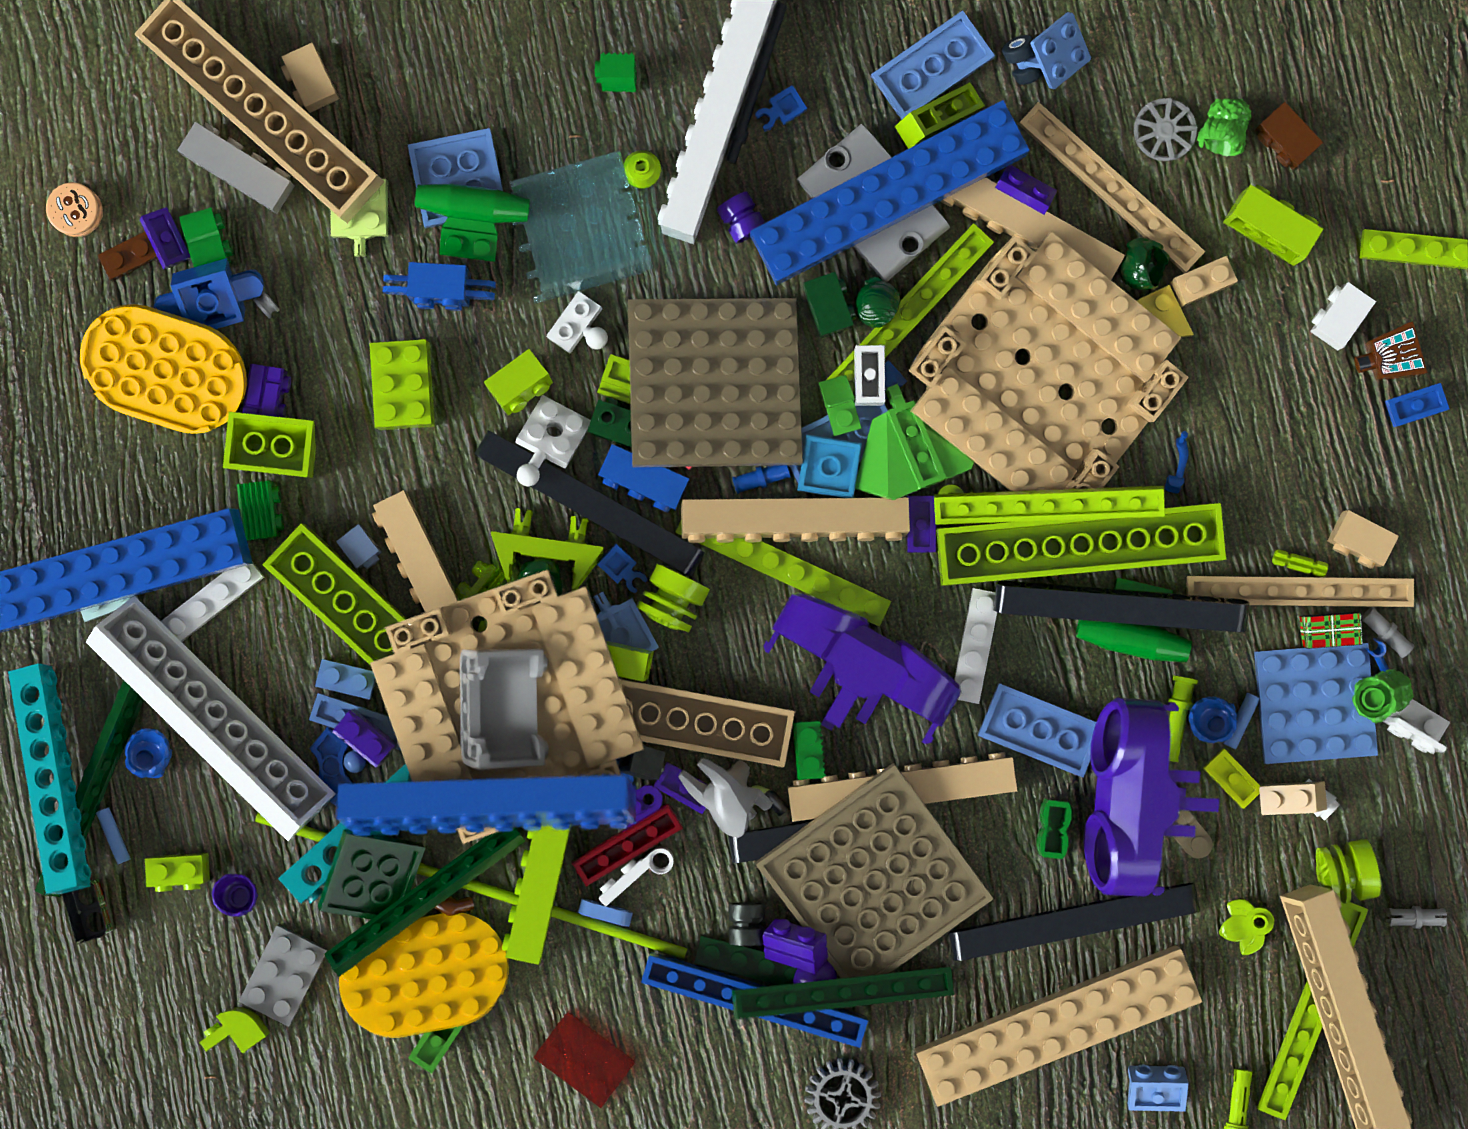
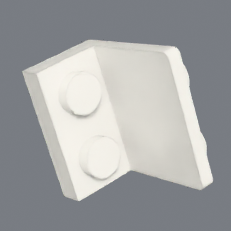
(1420, 725)

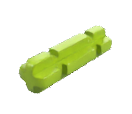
(1300, 563)

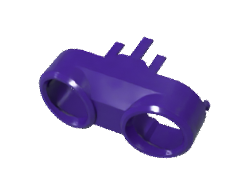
(864, 663)
(1135, 797)

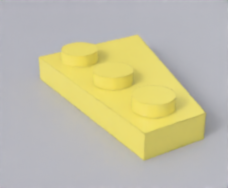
(1167, 309)

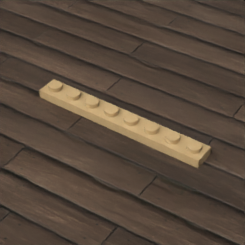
(1110, 186)
(1307, 590)

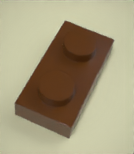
(127, 256)

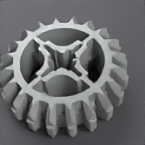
(829, 1092)

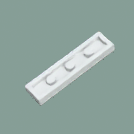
(211, 600)
(975, 645)

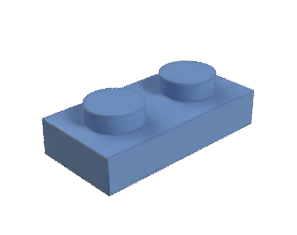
(345, 679)

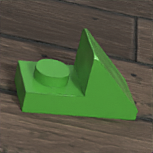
(840, 405)
(433, 1047)

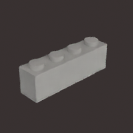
(235, 167)

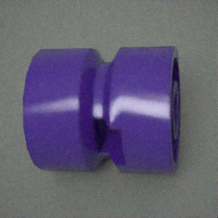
(740, 215)

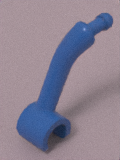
(1174, 483)
(1378, 655)

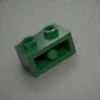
(829, 305)
(611, 422)

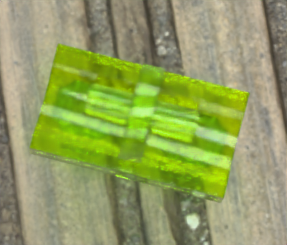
(489, 578)

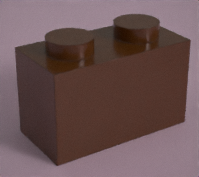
(1288, 136)

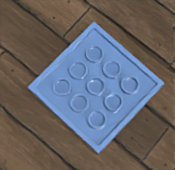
(1309, 704)

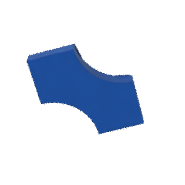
(330, 755)

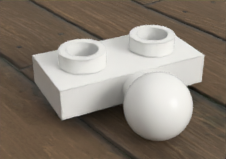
(576, 323)

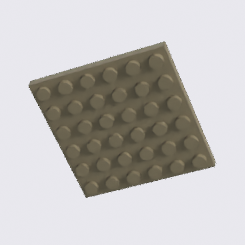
(714, 382)
(875, 877)

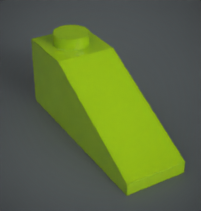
(939, 115)

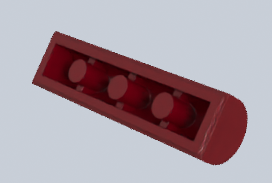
(627, 844)

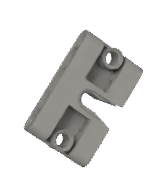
(884, 249)

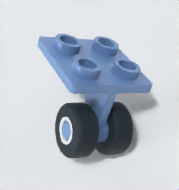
(1053, 53)

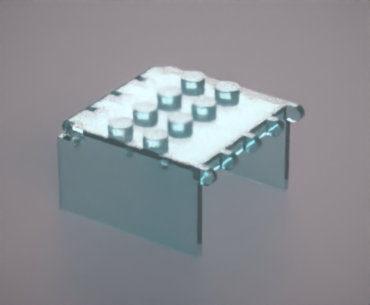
(581, 226)

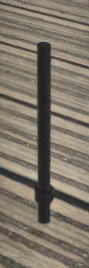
(739, 134)

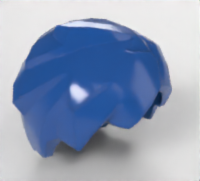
(1213, 719)
(147, 753)

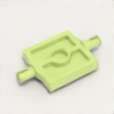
(367, 223)

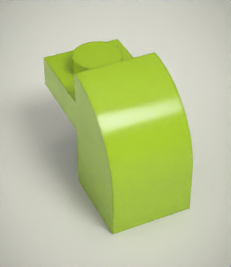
(242, 1026)

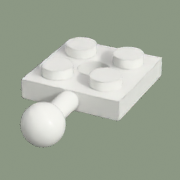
(555, 449)

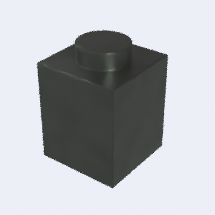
(644, 764)

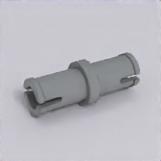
(1387, 632)
(1416, 917)

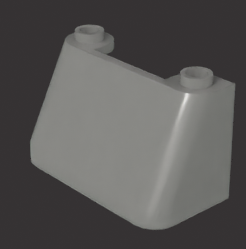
(501, 708)

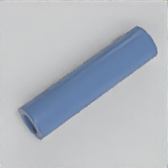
(1243, 718)
(113, 835)

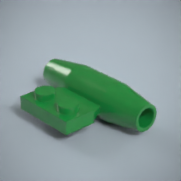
(471, 216)
(1135, 639)

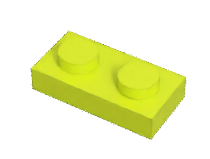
(1232, 778)

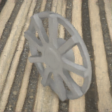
(1165, 129)

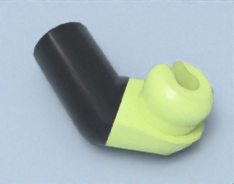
(778, 805)

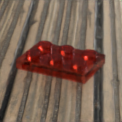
(584, 1059)

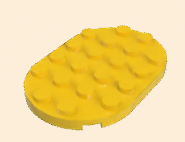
(163, 368)
(428, 977)

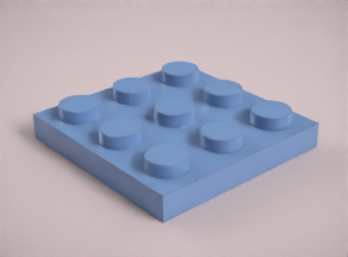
(456, 160)

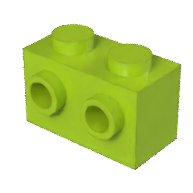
(518, 382)
(180, 869)

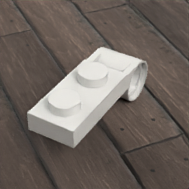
(631, 872)

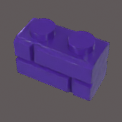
(266, 391)
(365, 737)
(795, 945)

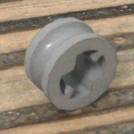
(266, 304)

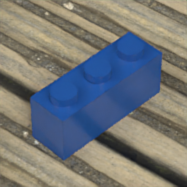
(650, 482)

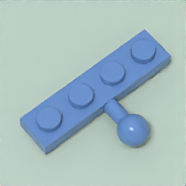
(330, 712)

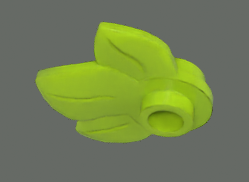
(1243, 928)

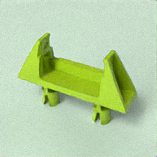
(572, 549)

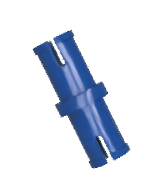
(760, 477)

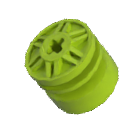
(673, 598)
(1354, 871)

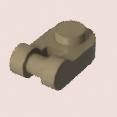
(1196, 846)

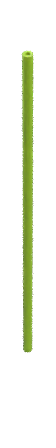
(512, 898)

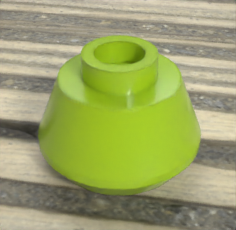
(634, 172)

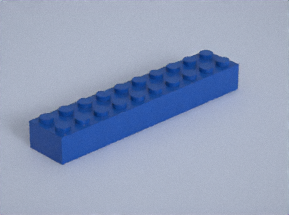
(889, 192)
(122, 568)
(487, 804)

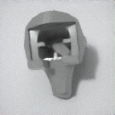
(727, 795)

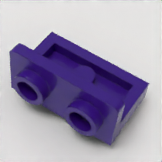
(1026, 189)

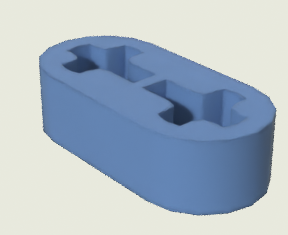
(609, 913)

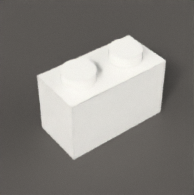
(1342, 315)
(869, 375)

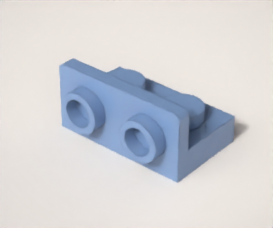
(1157, 1088)

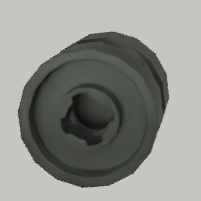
(746, 923)

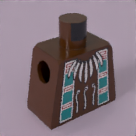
(1393, 355)

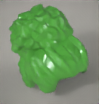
(1226, 127)
(1382, 695)

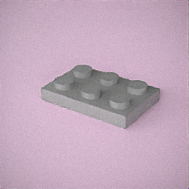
(283, 975)

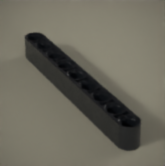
(594, 505)
(1121, 606)
(1072, 922)

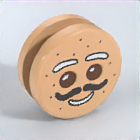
(74, 209)

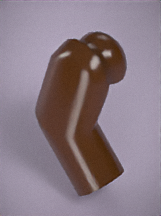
(453, 906)

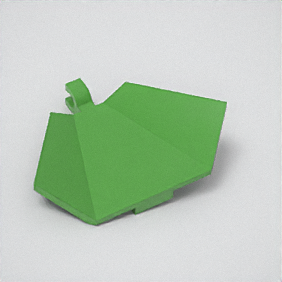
(905, 453)

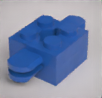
(439, 285)
(211, 294)

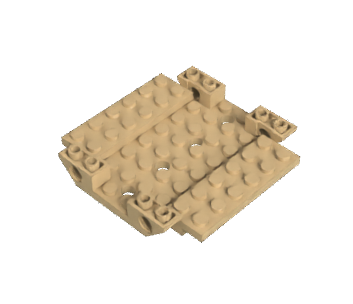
(1076, 334)
(578, 696)

